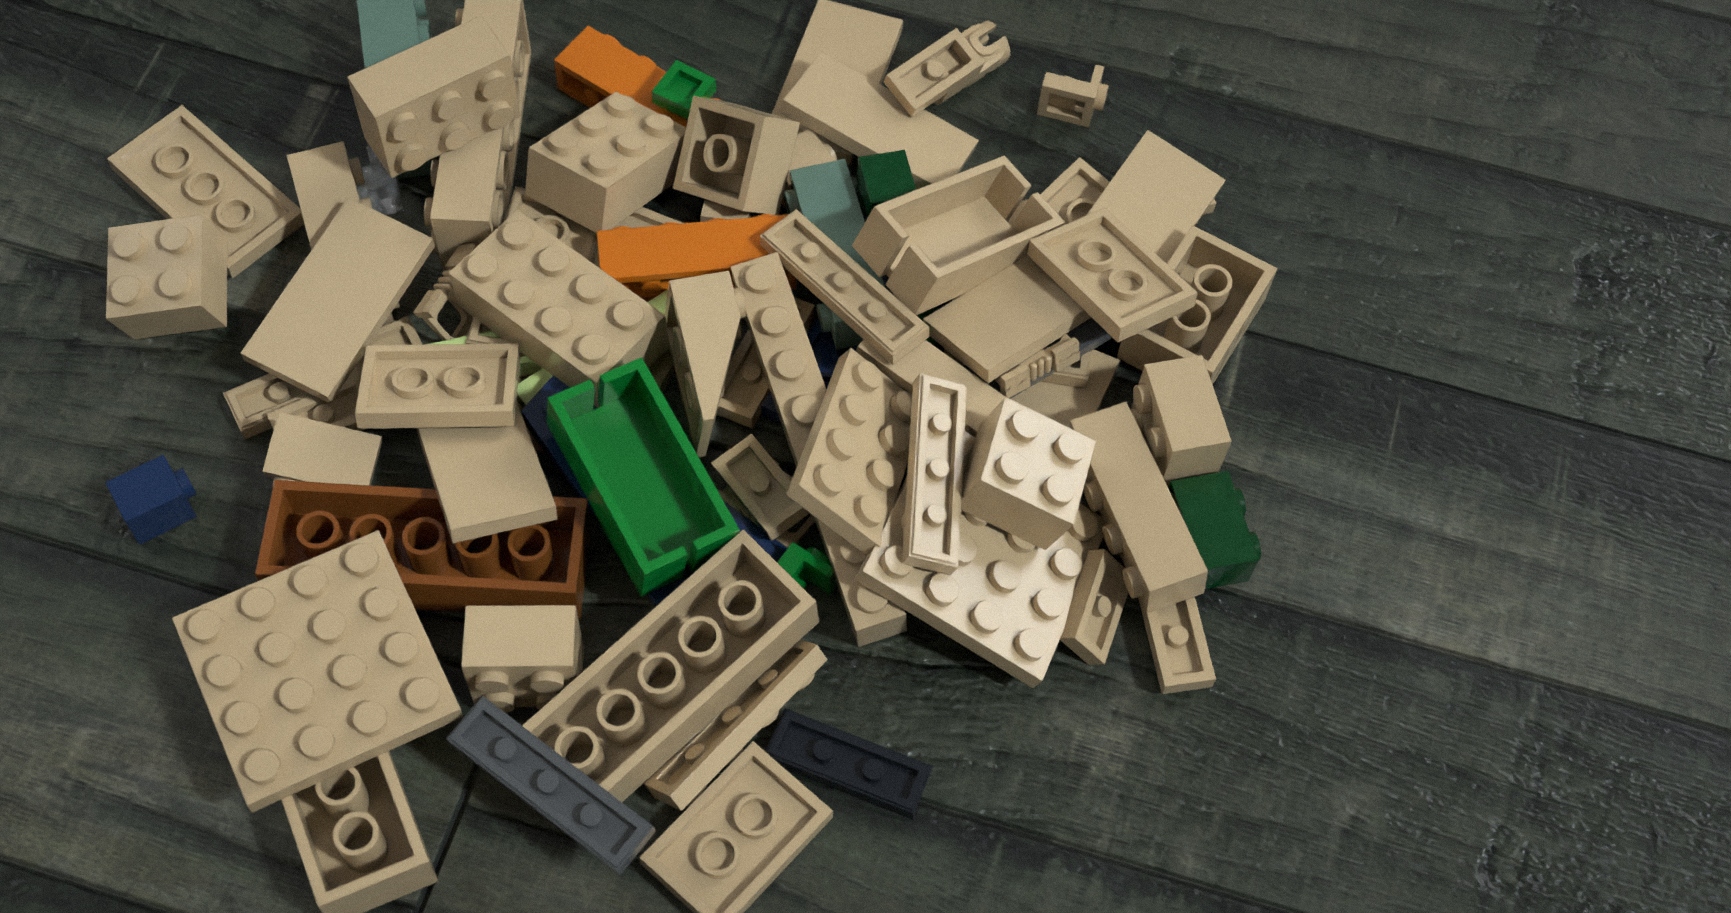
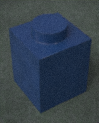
(153, 498)

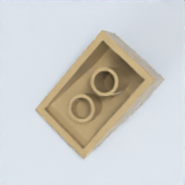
(702, 332)

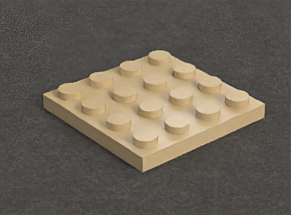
(1005, 595)
(316, 670)

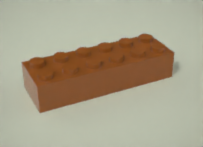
(501, 569)

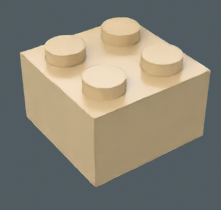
(736, 155)
(167, 277)
(1181, 418)
(1026, 473)
(521, 653)

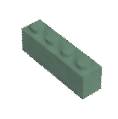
(830, 202)

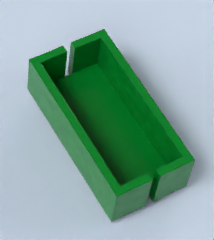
(640, 475)

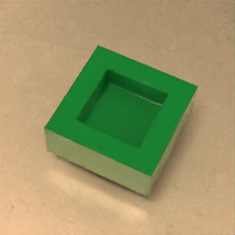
(679, 86)

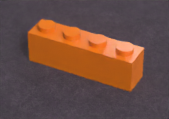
(599, 66)
(653, 255)

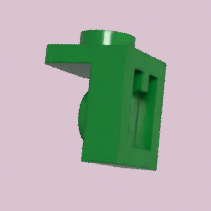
(808, 565)

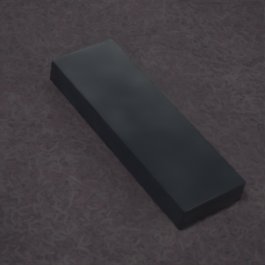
(849, 763)

